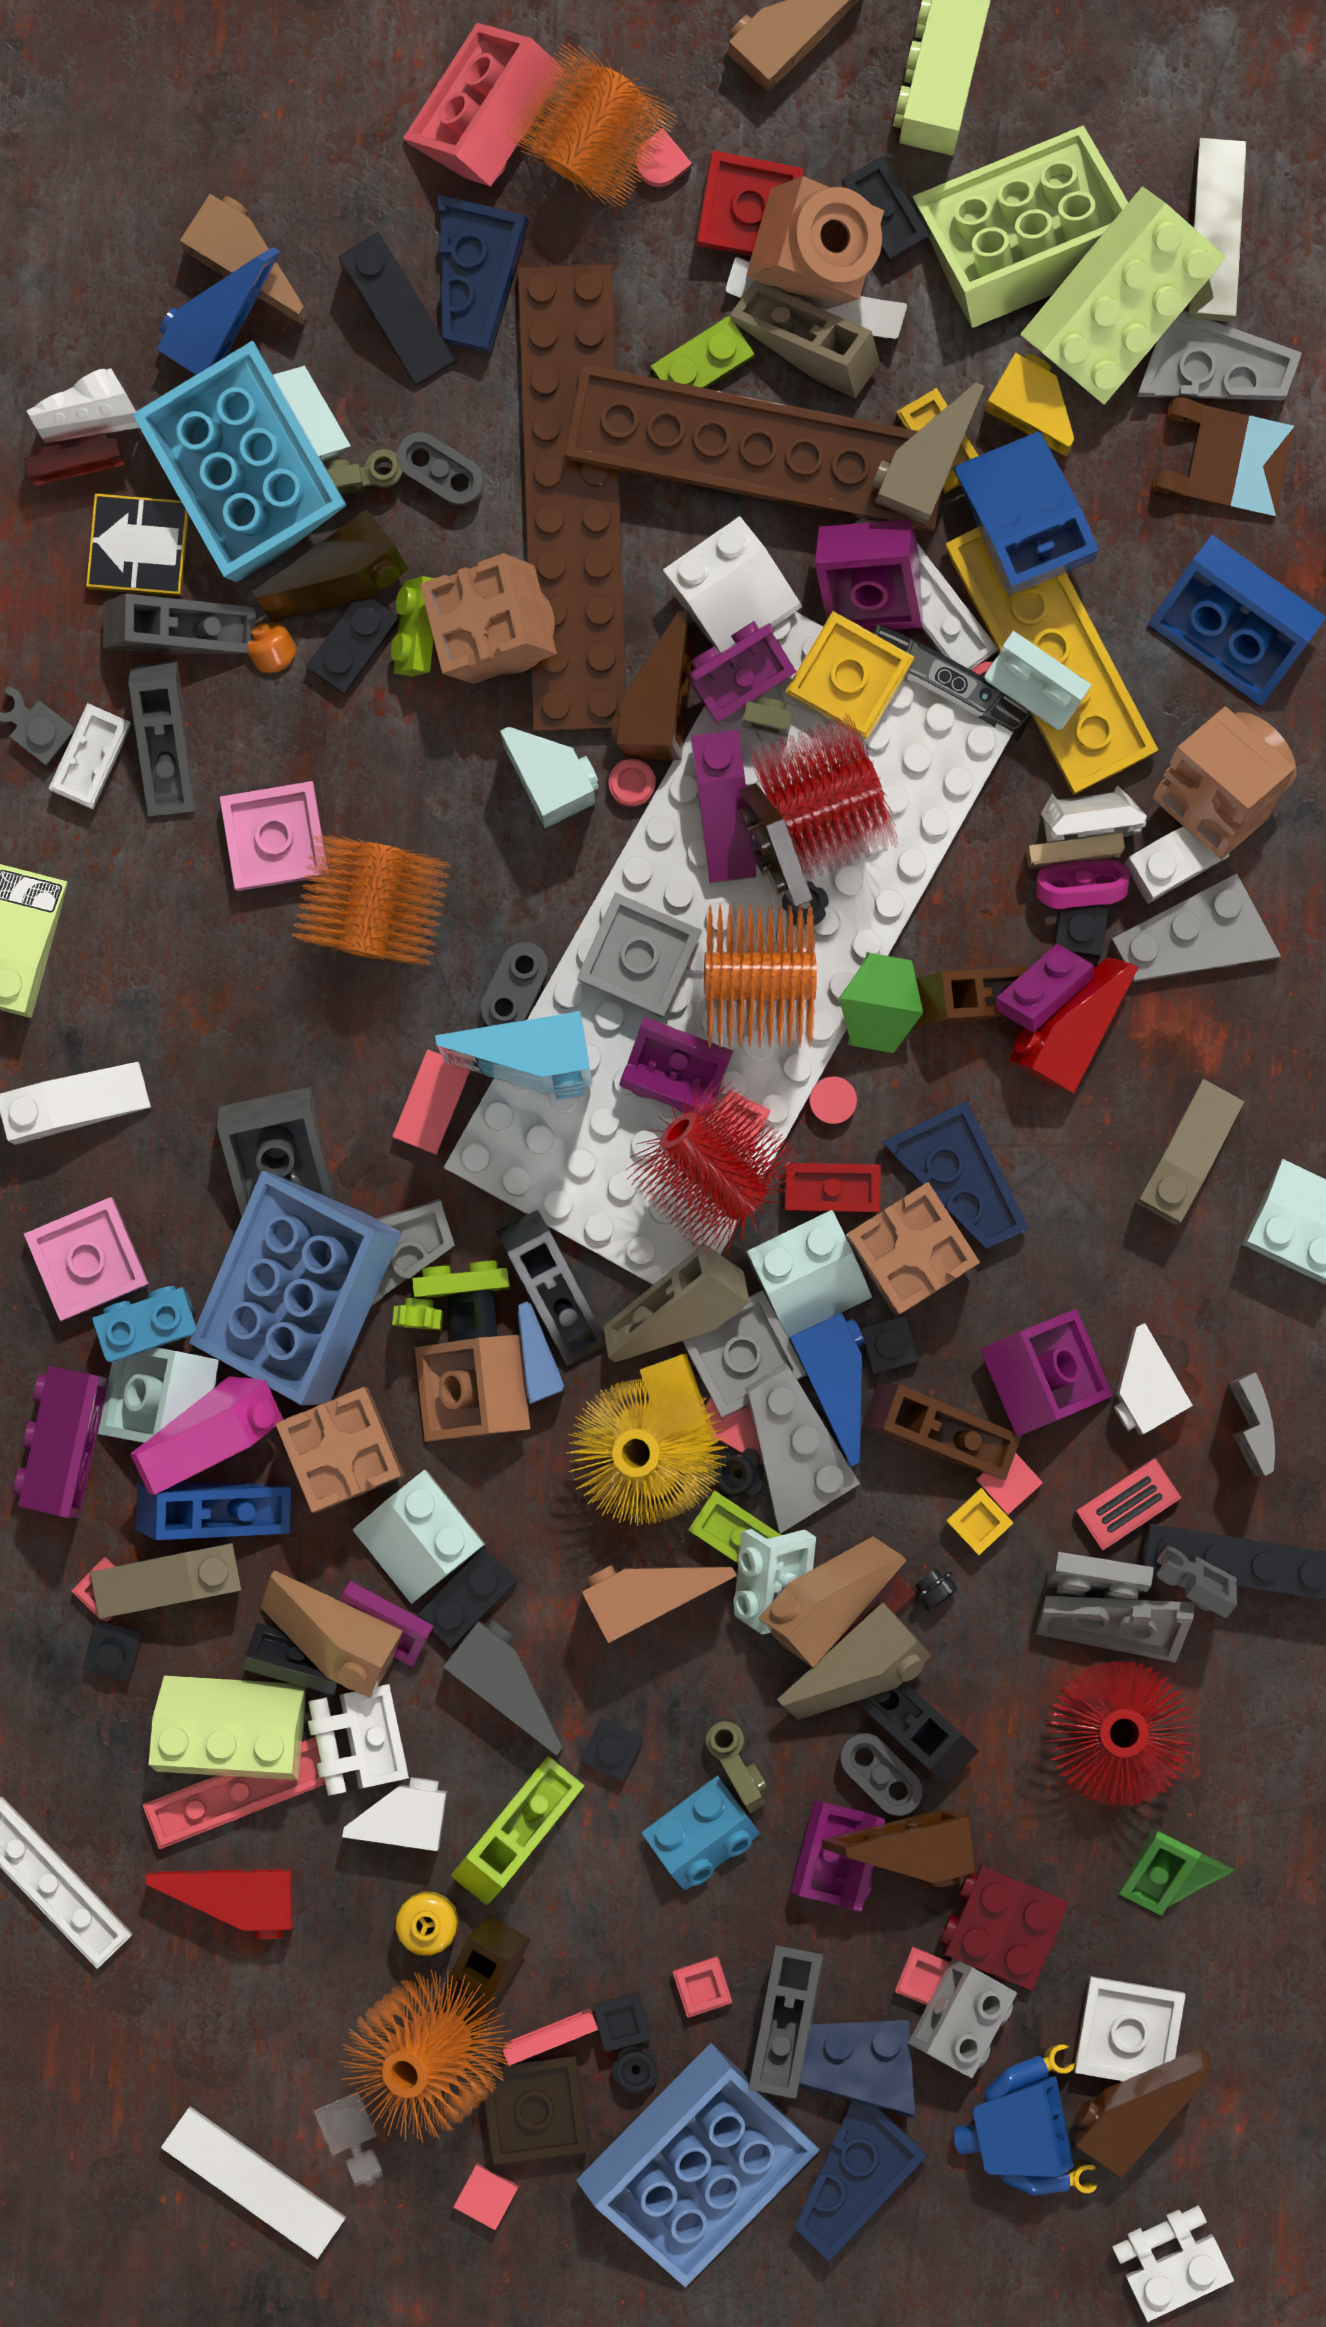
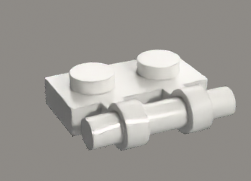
(371, 1735)
(1179, 2276)

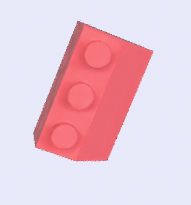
(478, 98)

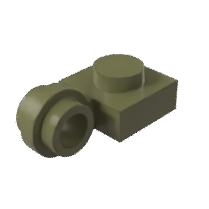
(354, 478)
(745, 1779)

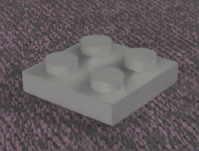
(639, 955)
(741, 1354)
(1110, 1579)

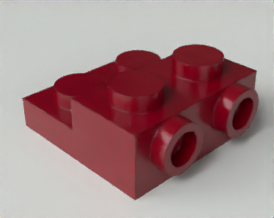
(1003, 1926)

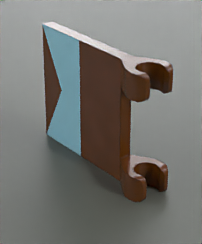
(1234, 461)

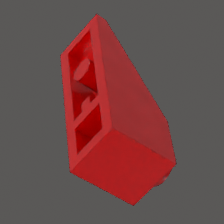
(1069, 1038)
(243, 1898)

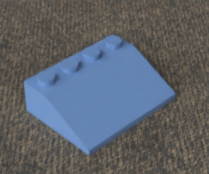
(295, 1289)
(697, 2165)

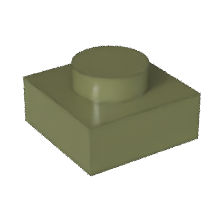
(768, 716)

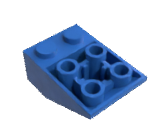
(1026, 513)

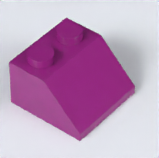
(871, 573)
(1046, 1372)

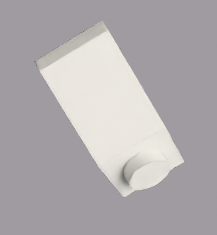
(1169, 863)
(1147, 1385)
(404, 1817)

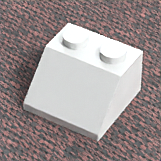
(730, 584)

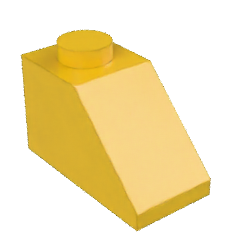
(1032, 402)

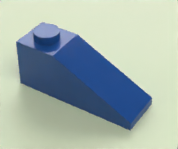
(209, 323)
(835, 1374)
(213, 1510)

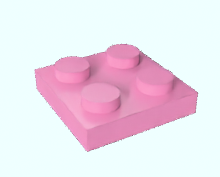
(272, 835)
(86, 1259)

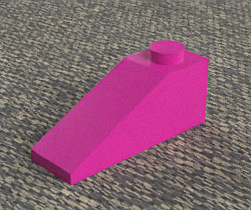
(208, 1432)

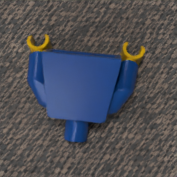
(1025, 2130)

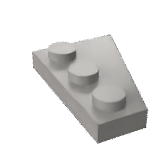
(1217, 363)
(1198, 934)
(422, 1241)
(796, 1449)
(1121, 1625)

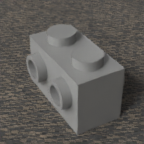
(963, 2018)

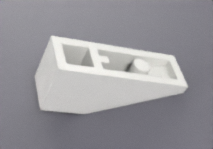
(72, 1102)

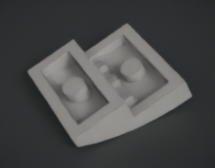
(1257, 1439)

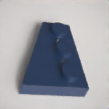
(478, 265)
(963, 1173)
(862, 2063)
(858, 2176)

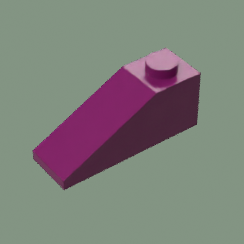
(718, 782)

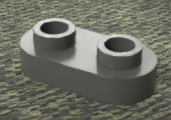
(441, 470)
(514, 986)
(880, 1774)

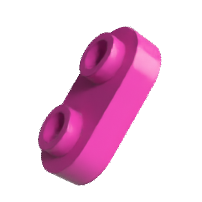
(1082, 883)

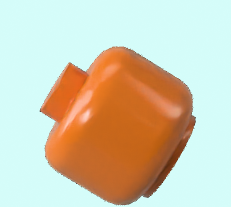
(271, 647)

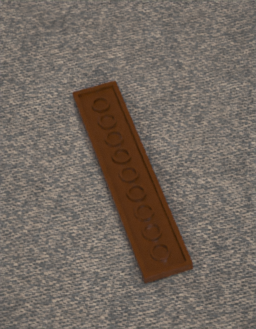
(570, 502)

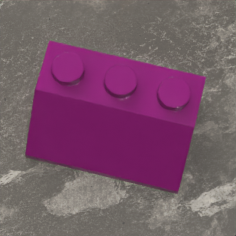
(61, 1442)

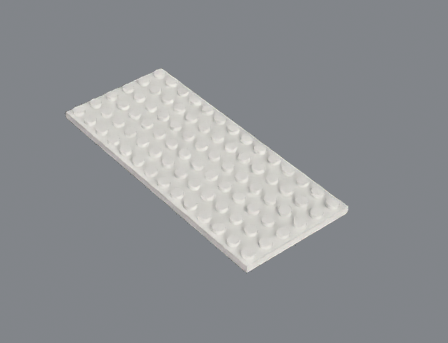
(576, 1151)

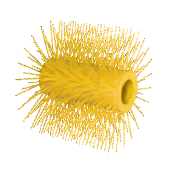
(631, 1455)

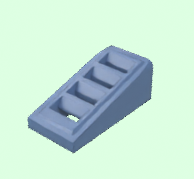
(540, 1369)

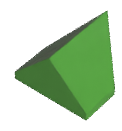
(881, 1003)
(1169, 1872)

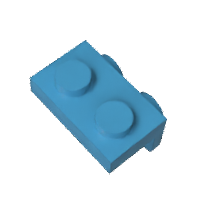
(141, 1326)
(701, 1834)

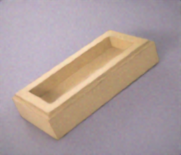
(1074, 850)

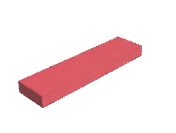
(226, 1799)

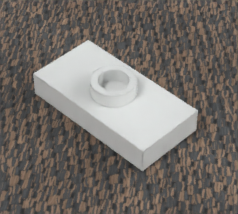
(90, 756)

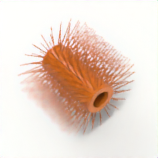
(591, 125)
(371, 900)
(761, 976)
(426, 2055)

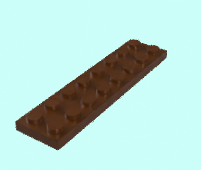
(733, 443)

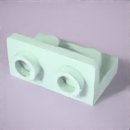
(1037, 681)
(766, 1569)

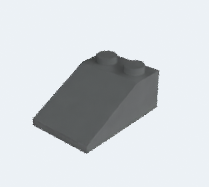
(278, 1137)

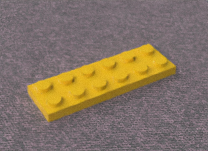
(1106, 727)

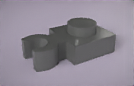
(38, 729)
(1203, 1583)

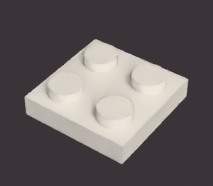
(1127, 2028)

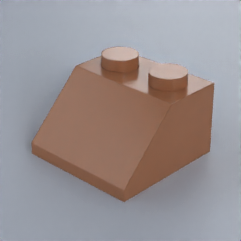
(472, 1387)

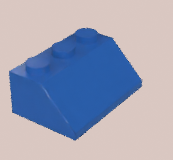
(1236, 620)

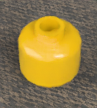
(444, 1920)

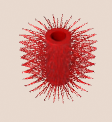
(827, 795)
(713, 1166)
(1140, 1753)

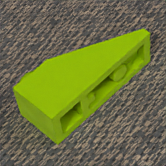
(517, 1830)

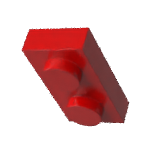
(833, 1187)

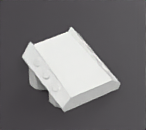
(89, 408)
(1092, 816)

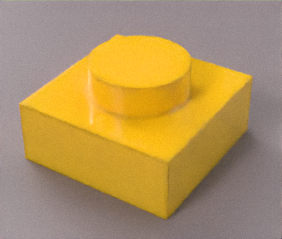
(979, 1521)

